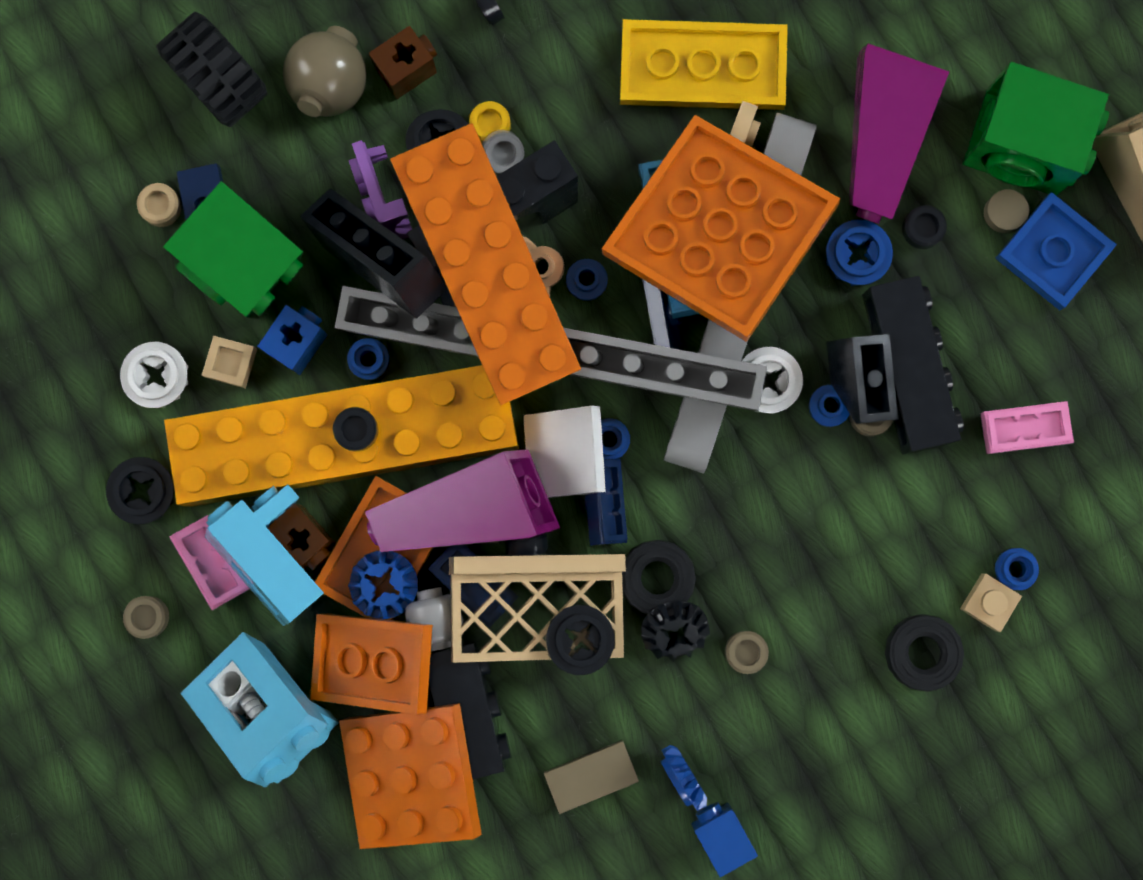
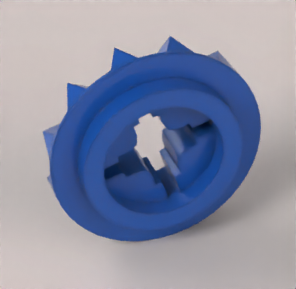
(878, 252)
(402, 578)
(683, 778)

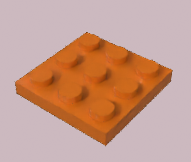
(410, 777)

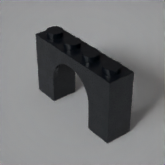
(536, 184)

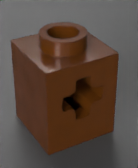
(397, 74)
(300, 520)

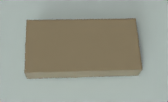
(591, 776)

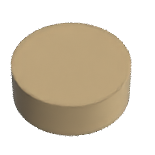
(159, 205)

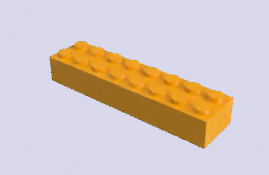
(293, 441)

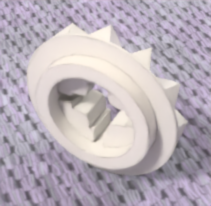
(135, 375)
(788, 383)

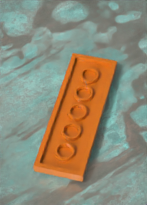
(485, 263)

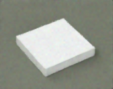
(567, 450)

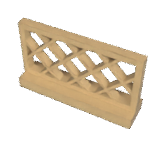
(525, 570)

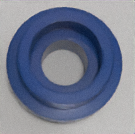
(590, 292)
(359, 349)
(817, 409)
(623, 438)
(1028, 564)

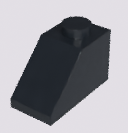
(864, 377)

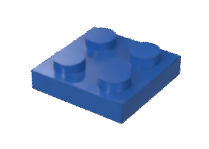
(1055, 251)

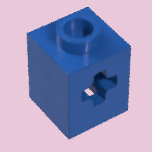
(289, 352)
(723, 838)

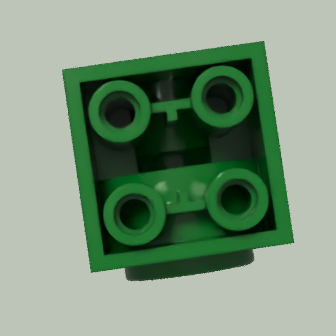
(1036, 129)
(233, 252)

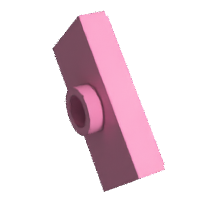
(1026, 427)
(207, 567)

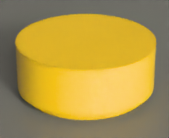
(489, 118)

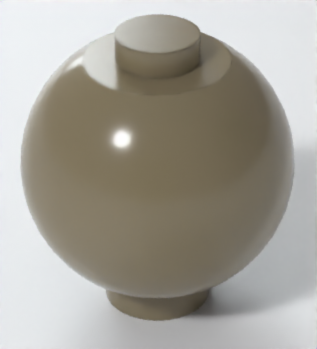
(325, 72)

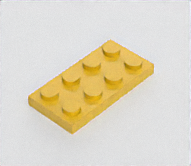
(703, 64)

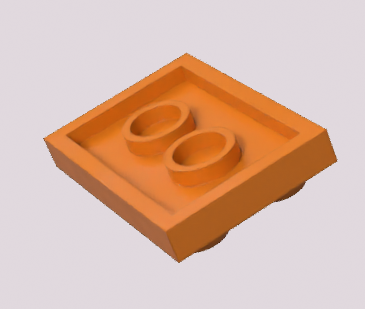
(356, 543)
(371, 663)

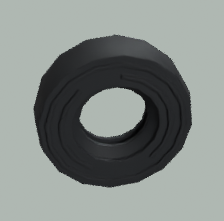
(657, 551)
(950, 657)

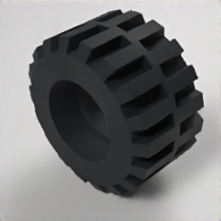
(212, 69)

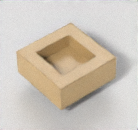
(745, 127)
(229, 362)
(991, 602)

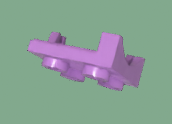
(390, 214)

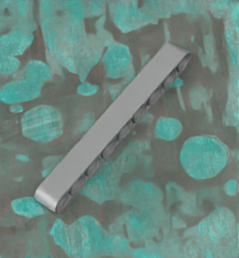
(697, 419)

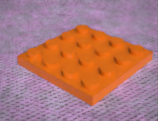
(720, 227)

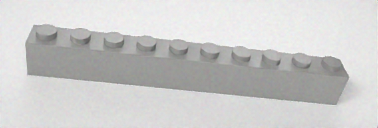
(599, 356)

